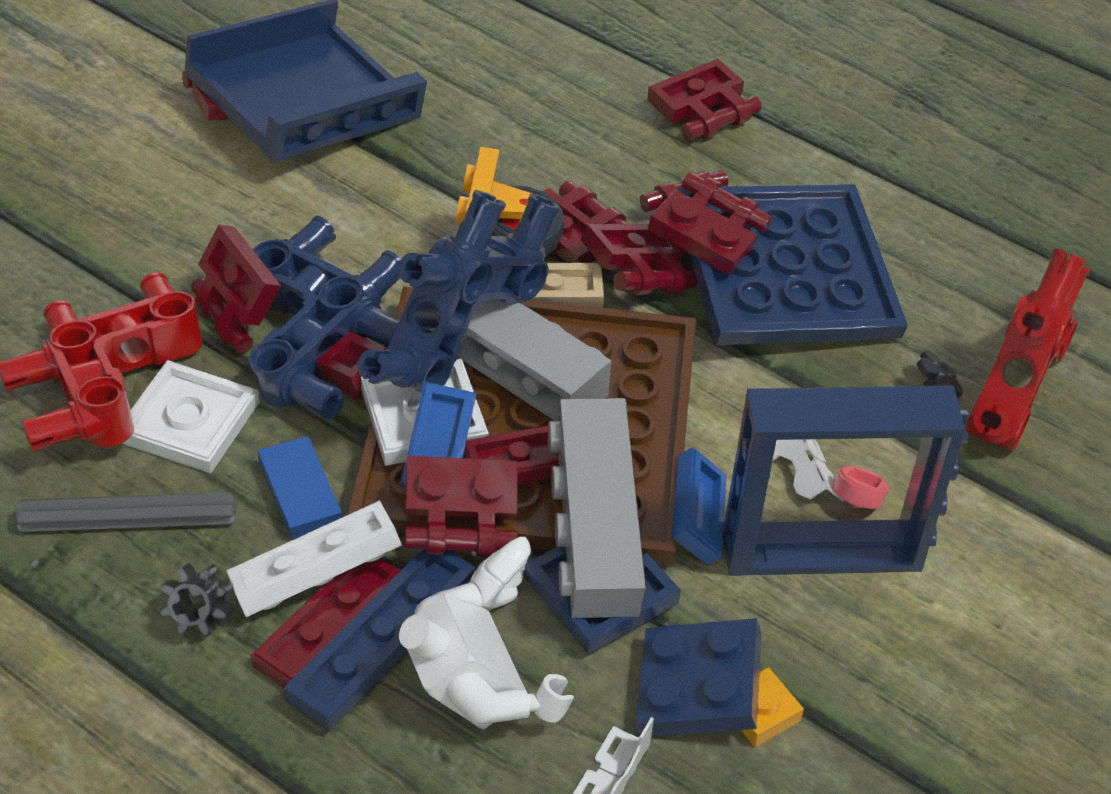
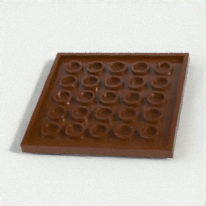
(648, 369)

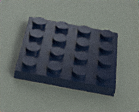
(807, 275)

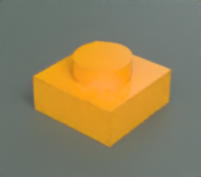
(776, 709)

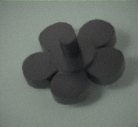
(937, 372)

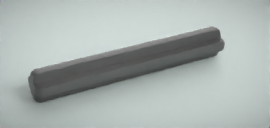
(125, 512)

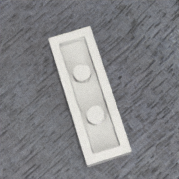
(313, 558)

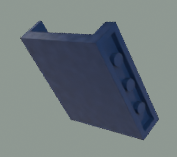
(299, 81)

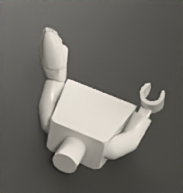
(464, 655)

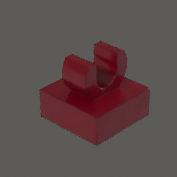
(341, 363)

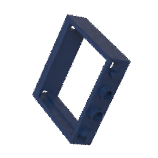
(842, 414)

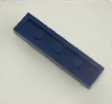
(371, 641)

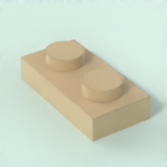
(573, 284)

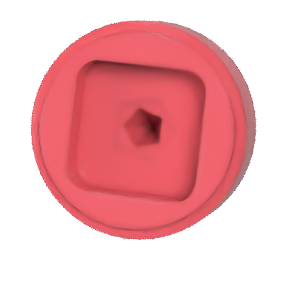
(860, 487)

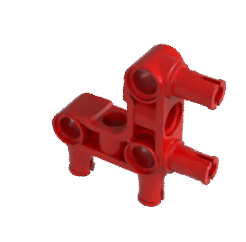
(1036, 333)
(92, 354)

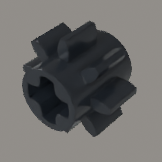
(190, 613)

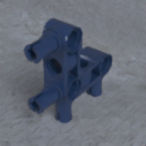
(455, 281)
(326, 309)

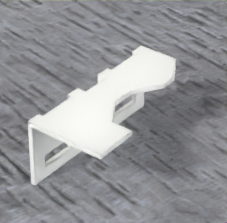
(807, 478)
(610, 776)

